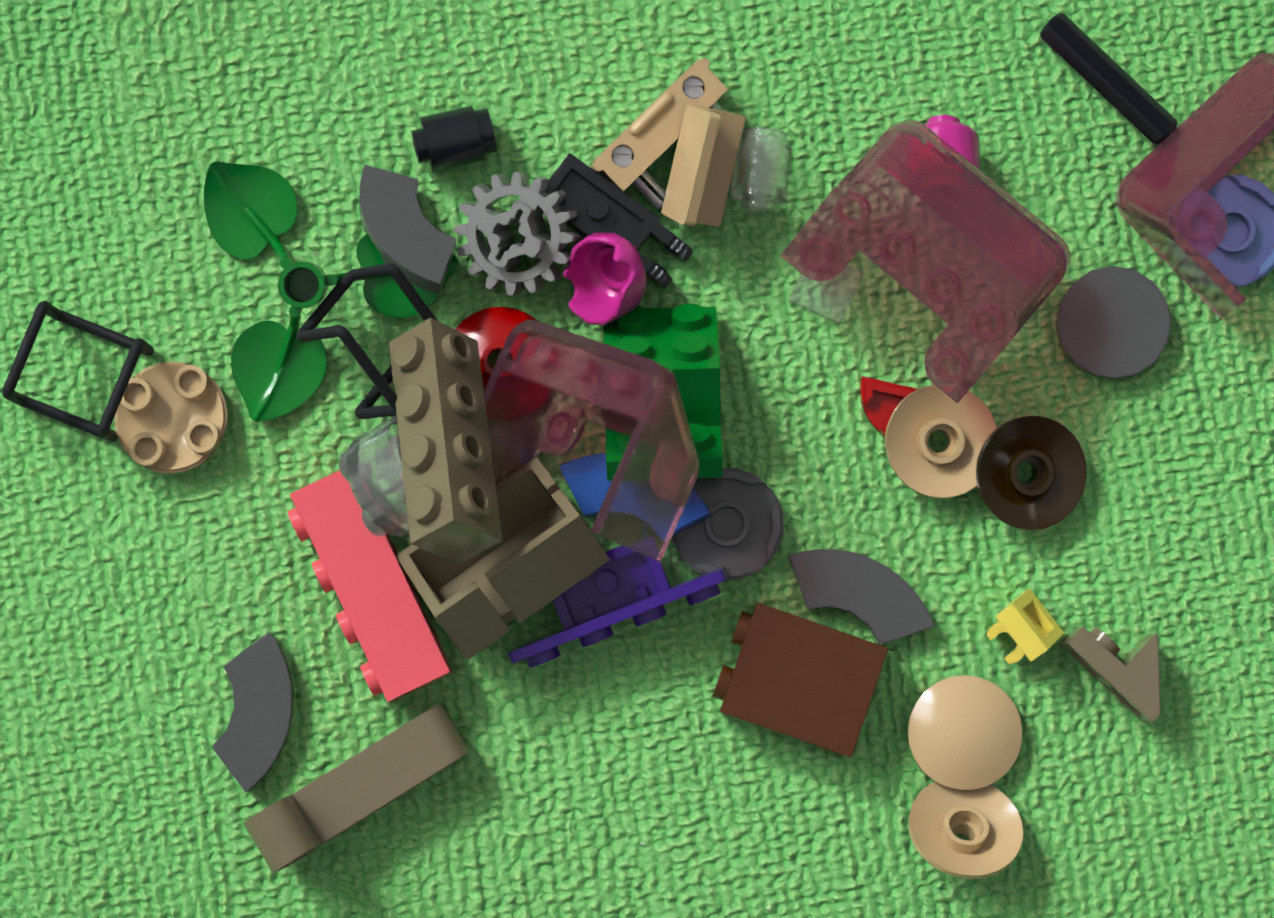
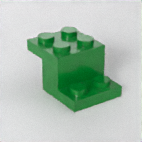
(688, 346)

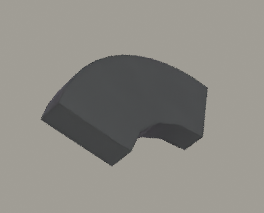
(401, 231)
(863, 589)
(260, 714)

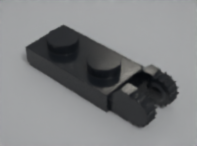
(607, 209)

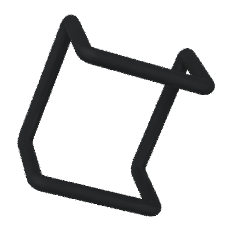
(136, 347)
(381, 382)

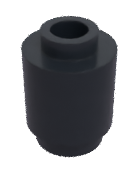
(454, 138)

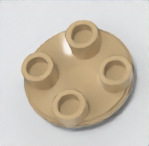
(171, 417)
(965, 732)

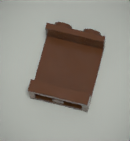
(800, 678)

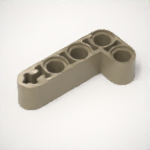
(356, 788)

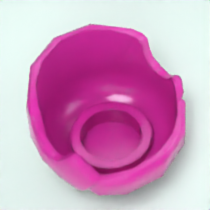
(606, 278)

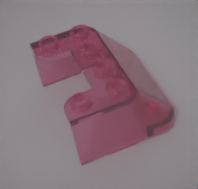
(945, 240)

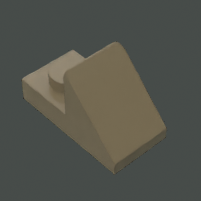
(1130, 681)

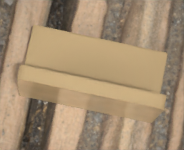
(703, 166)

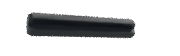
(1108, 78)

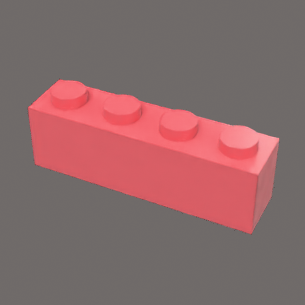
(372, 588)

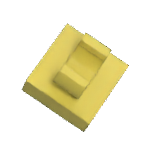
(1028, 625)

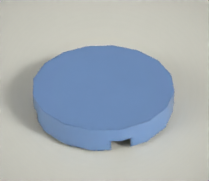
(1249, 241)

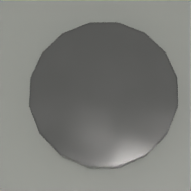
(1113, 323)
(742, 527)

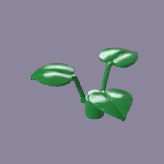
(269, 364)

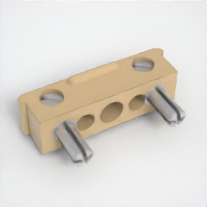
(656, 131)

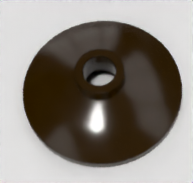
(1056, 476)

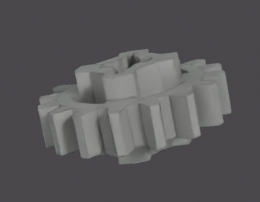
(495, 223)

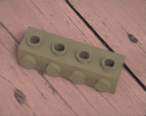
(444, 442)

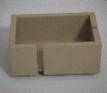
(539, 558)

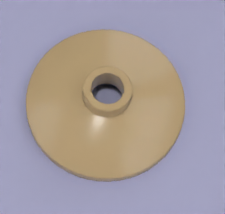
(965, 429)
(981, 815)

